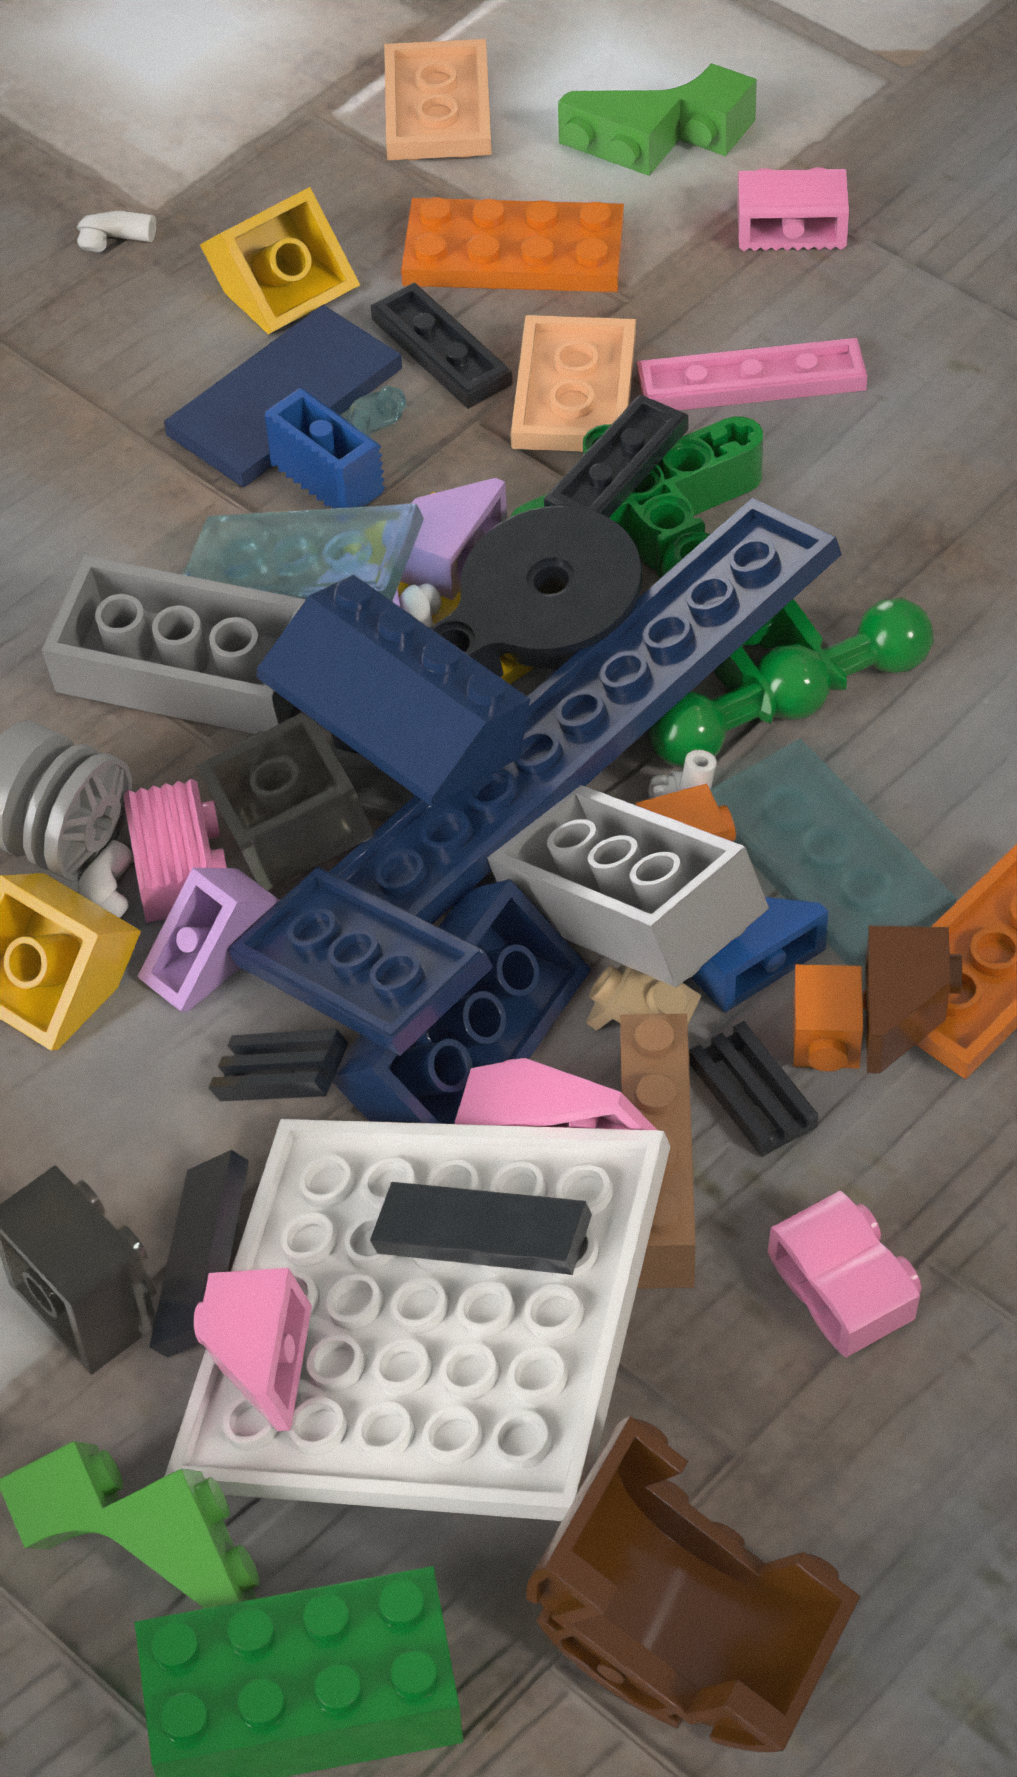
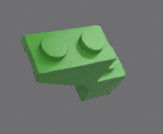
(645, 125)
(167, 1525)

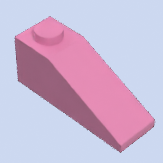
(541, 1096)

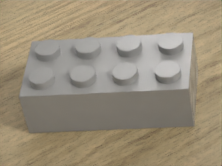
(169, 644)
(633, 883)

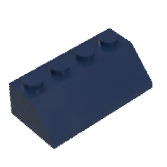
(396, 691)
(491, 1023)

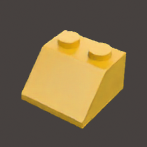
(281, 262)
(56, 957)

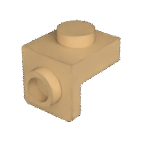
(633, 992)

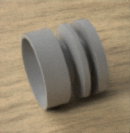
(58, 799)

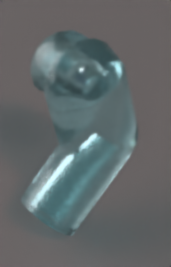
(377, 410)

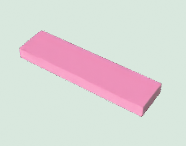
(754, 374)

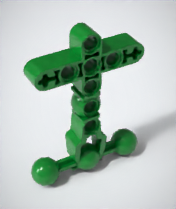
(796, 675)

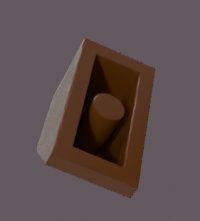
(906, 988)

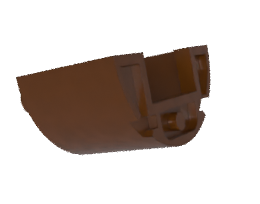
(677, 1605)

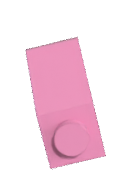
(257, 1336)

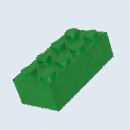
(300, 1680)

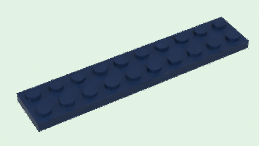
(598, 706)

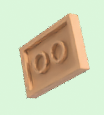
(437, 99)
(571, 379)

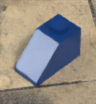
(765, 951)

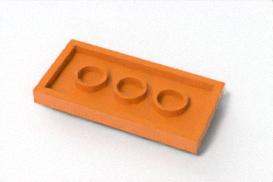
(513, 244)
(986, 936)

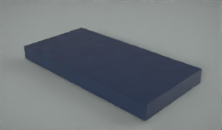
(317, 354)
(360, 960)

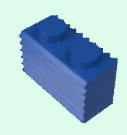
(323, 452)

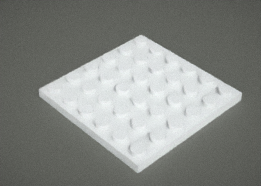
(427, 1372)

